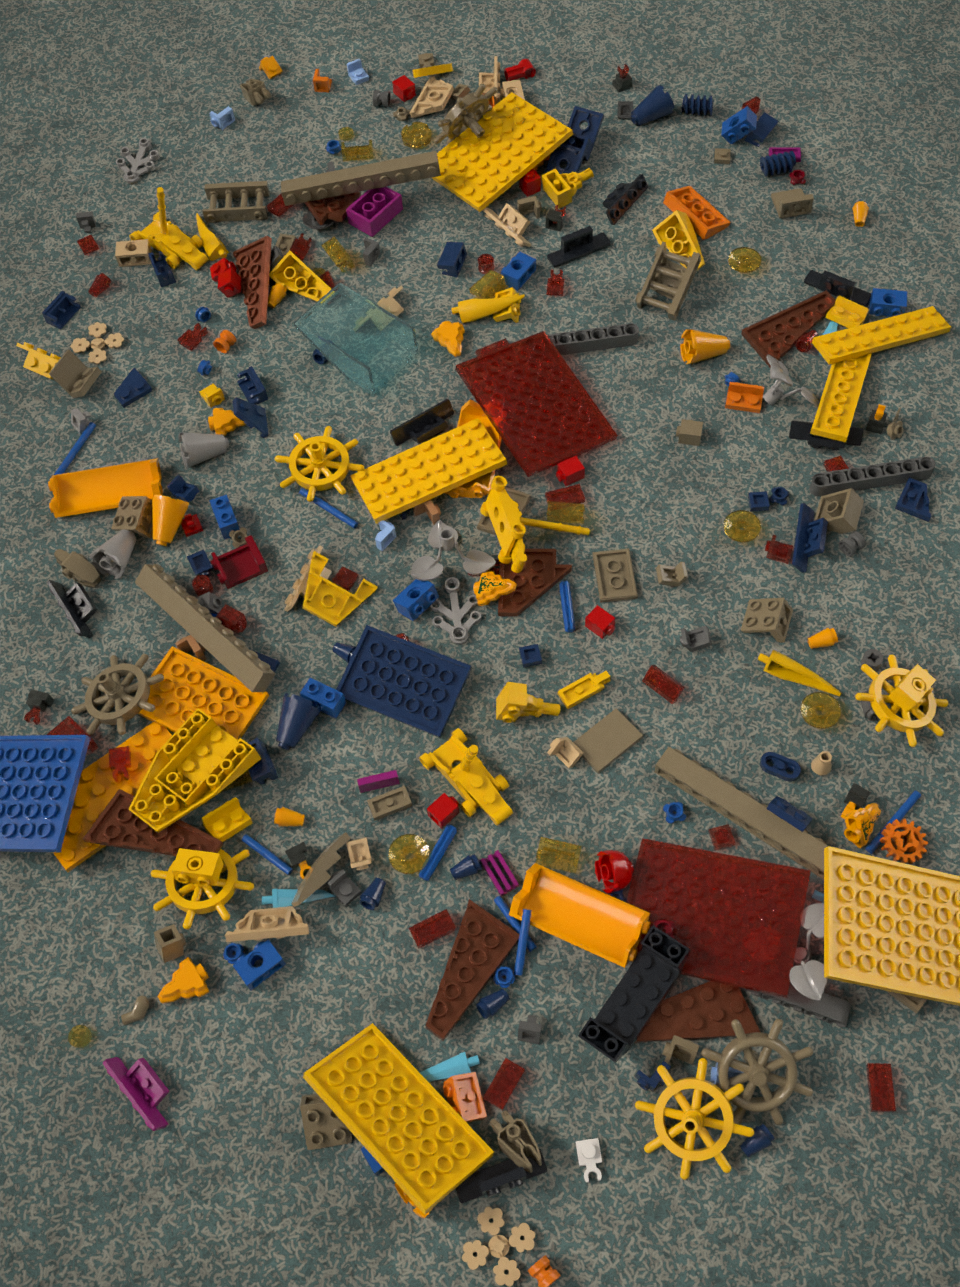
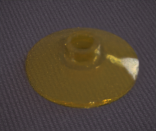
(744, 260)
(744, 520)
(820, 702)
(408, 844)

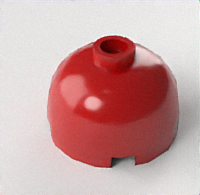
(613, 866)

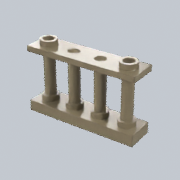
(236, 190)
(679, 293)

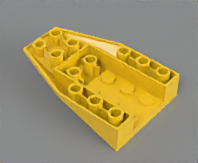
(190, 771)

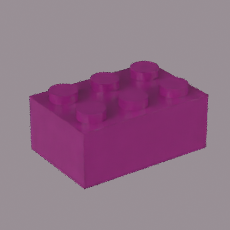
(374, 210)

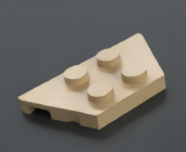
(432, 97)
(268, 924)

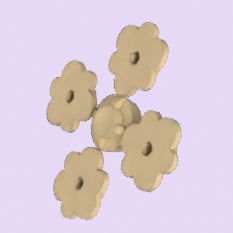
(97, 344)
(498, 1246)

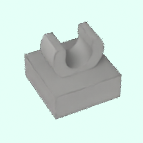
(80, 420)

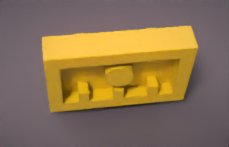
(510, 312)
(847, 313)
(226, 820)

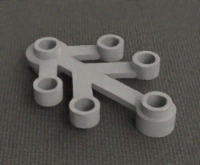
(132, 176)
(456, 615)

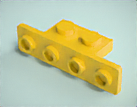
(38, 360)

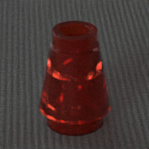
(99, 285)
(804, 342)

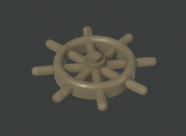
(465, 115)
(117, 694)
(758, 1071)

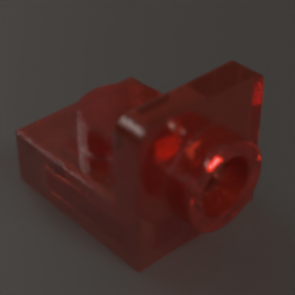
(753, 104)
(778, 551)

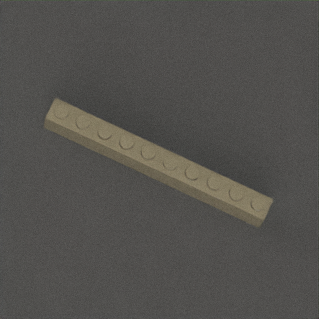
(360, 178)
(205, 628)
(742, 810)

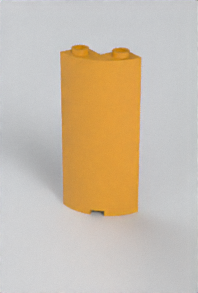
(480, 486)
(103, 487)
(581, 915)

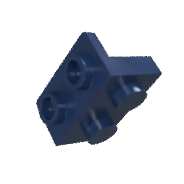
(789, 813)

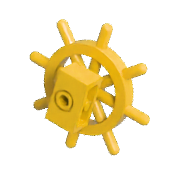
(910, 691)
(201, 872)

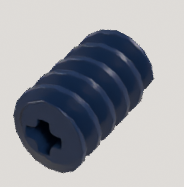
(697, 104)
(777, 162)

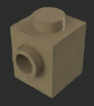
(689, 432)
(169, 943)

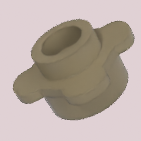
(401, 114)
(895, 430)
(234, 534)

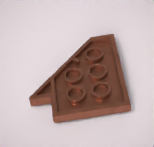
(332, 207)
(534, 580)

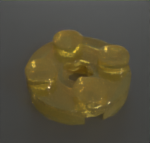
(409, 135)

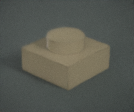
(460, 91)
(722, 156)

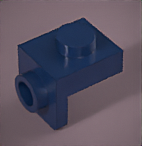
(182, 490)
(200, 563)
(651, 1083)

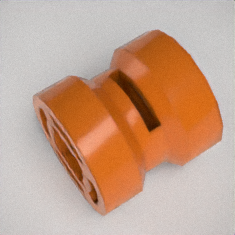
(224, 341)
(544, 1272)

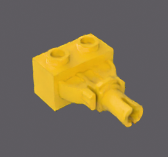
(564, 186)
(516, 703)

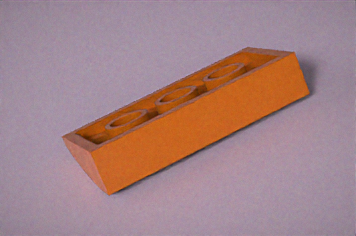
(702, 215)

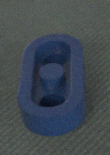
(780, 766)

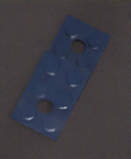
(580, 144)

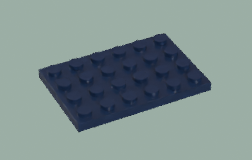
(403, 681)

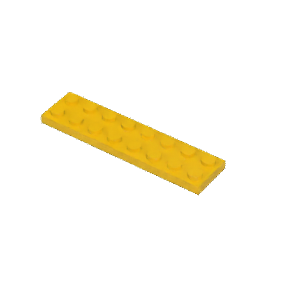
(881, 335)
(840, 398)

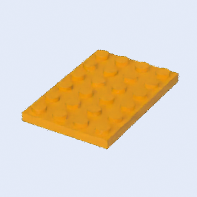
(196, 684)

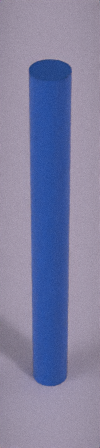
(73, 452)
(331, 509)
(898, 815)

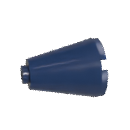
(653, 107)
(295, 719)

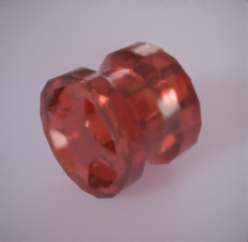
(485, 263)
(204, 582)

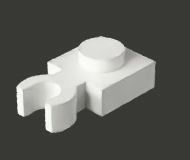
(589, 1155)

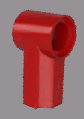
(523, 69)

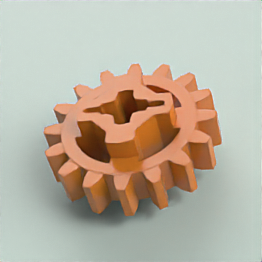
(894, 842)

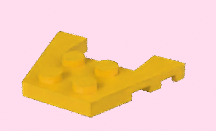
(328, 599)

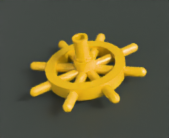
(319, 463)
(694, 1119)

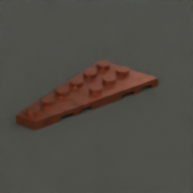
(254, 269)
(780, 331)
(123, 829)
(474, 958)
(700, 1014)

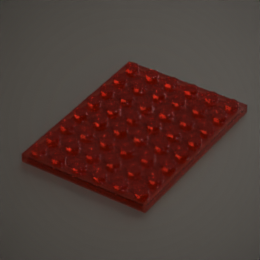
(536, 403)
(727, 909)

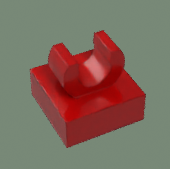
(191, 525)

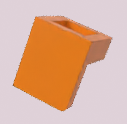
(321, 84)

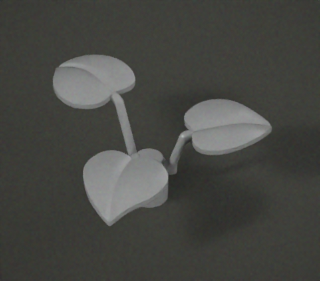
(781, 373)
(445, 538)
(808, 974)

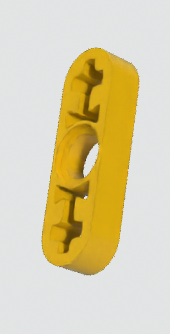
(432, 70)

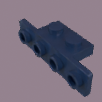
(809, 537)

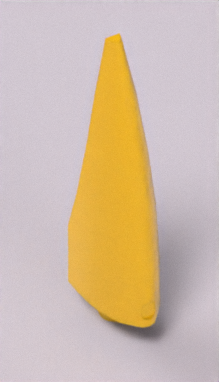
(213, 246)
(479, 308)
(790, 670)

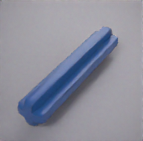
(567, 608)
(438, 852)

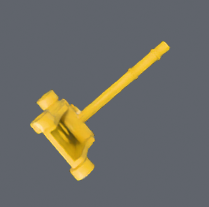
(170, 239)
(511, 526)
(469, 777)

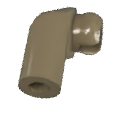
(138, 1012)

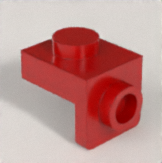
(221, 266)

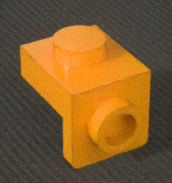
(270, 67)

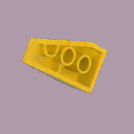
(679, 236)
(299, 278)

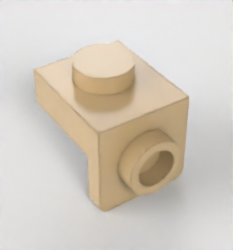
(565, 751)
(359, 853)

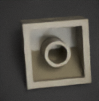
(840, 510)

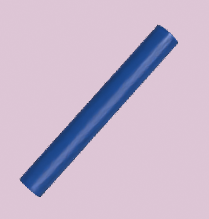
(267, 854)
(513, 921)
(522, 944)

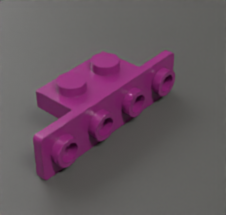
(142, 1089)

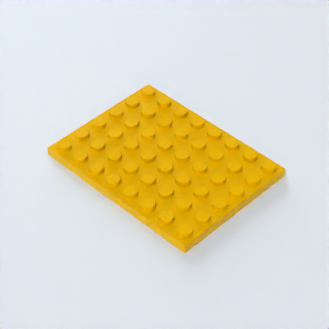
(512, 145)
(891, 926)

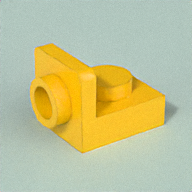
(212, 395)

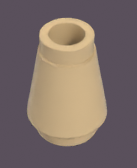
(822, 763)

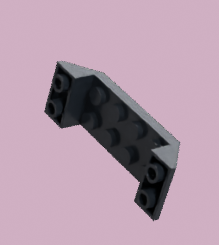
(636, 995)

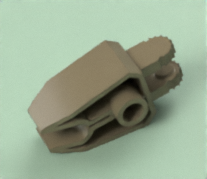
(255, 91)
(77, 568)
(516, 1141)

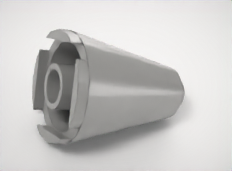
(201, 447)
(114, 554)

